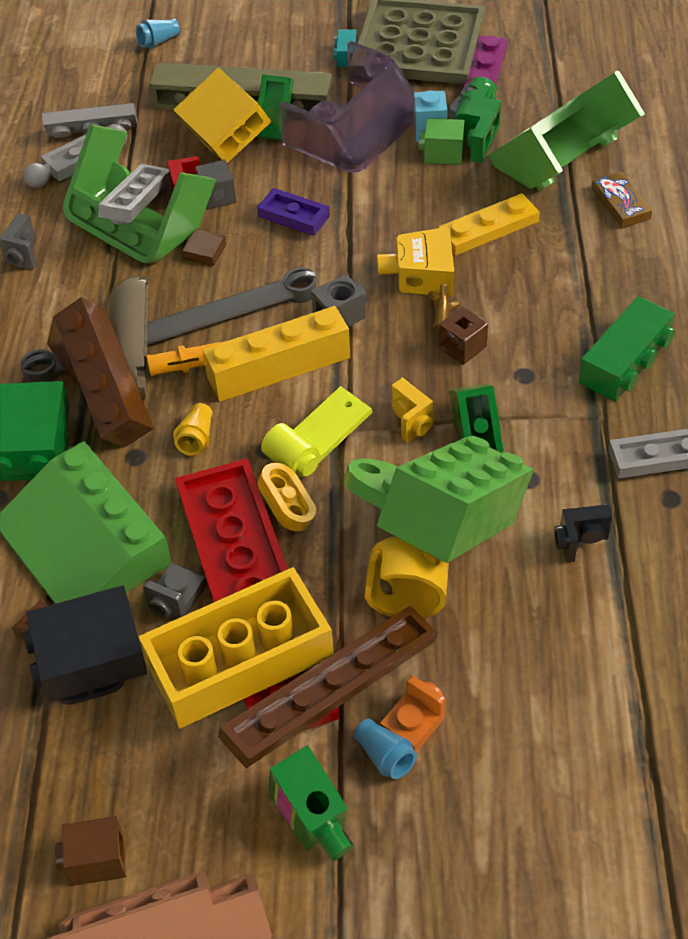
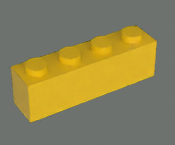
(277, 353)

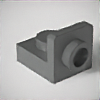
(18, 242)
(174, 592)

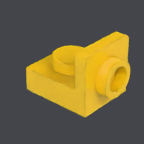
(413, 409)

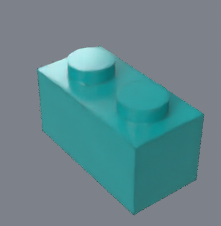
(340, 43)

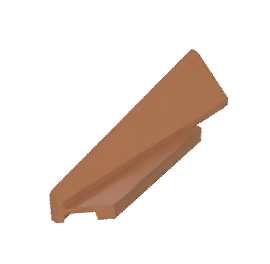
(177, 911)

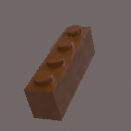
(92, 356)

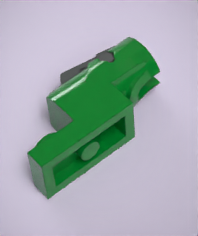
(480, 113)

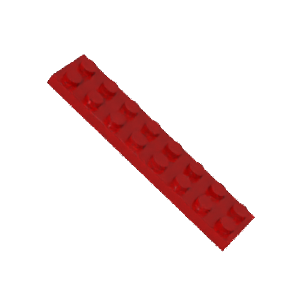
(234, 539)

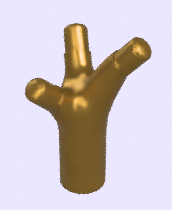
(442, 306)

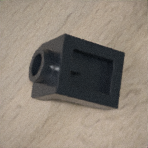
(582, 525)

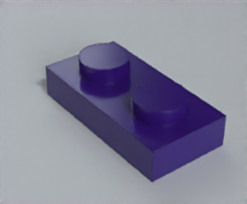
(293, 211)

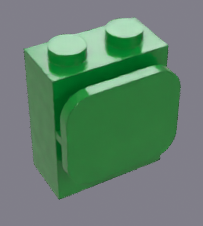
(31, 427)

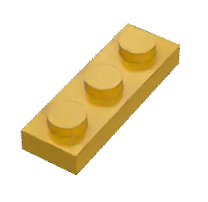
(491, 223)

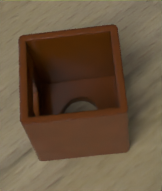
(458, 329)

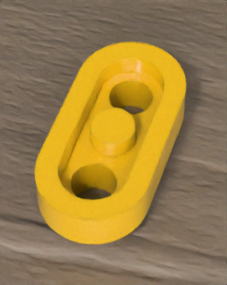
(286, 497)

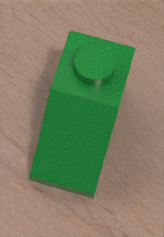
(477, 414)

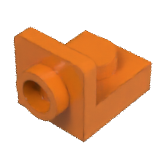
(417, 712)

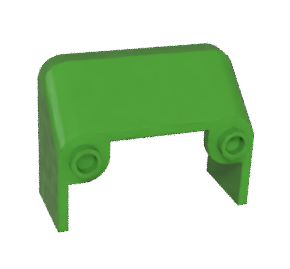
(568, 132)
(149, 234)

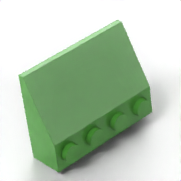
(82, 529)

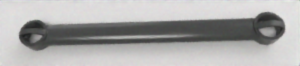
(195, 318)

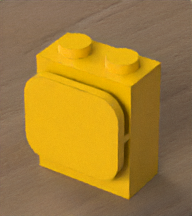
(222, 115)

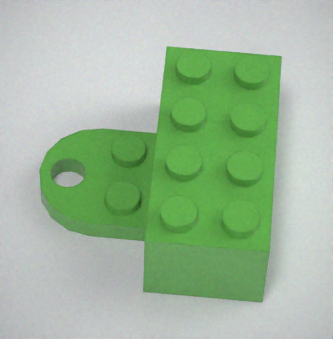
(445, 497)

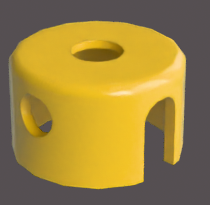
(414, 577)

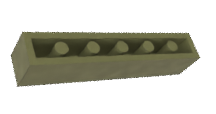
(175, 81)

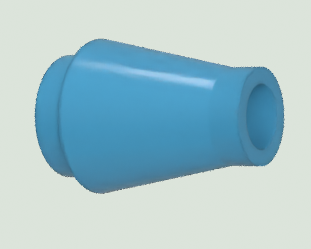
(154, 32)
(386, 749)

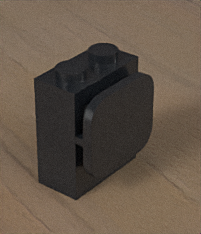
(84, 646)

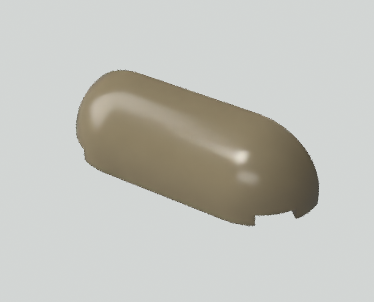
(129, 317)

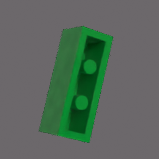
(627, 349)

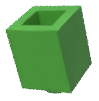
(442, 141)

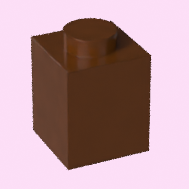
(91, 851)

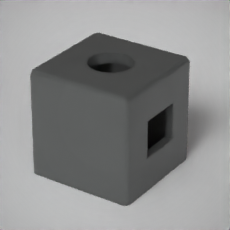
(224, 189)

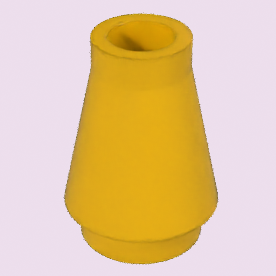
(193, 432)

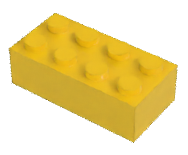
(237, 647)

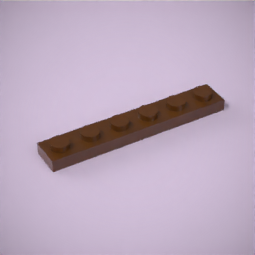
(326, 686)

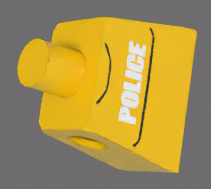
(421, 262)

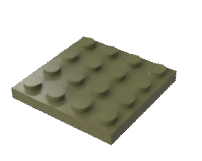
(425, 37)

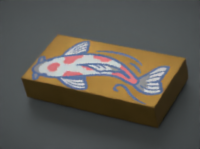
(621, 199)

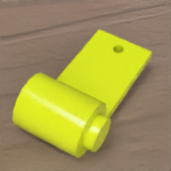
(317, 434)

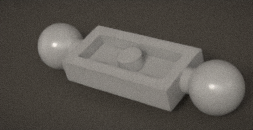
(58, 162)

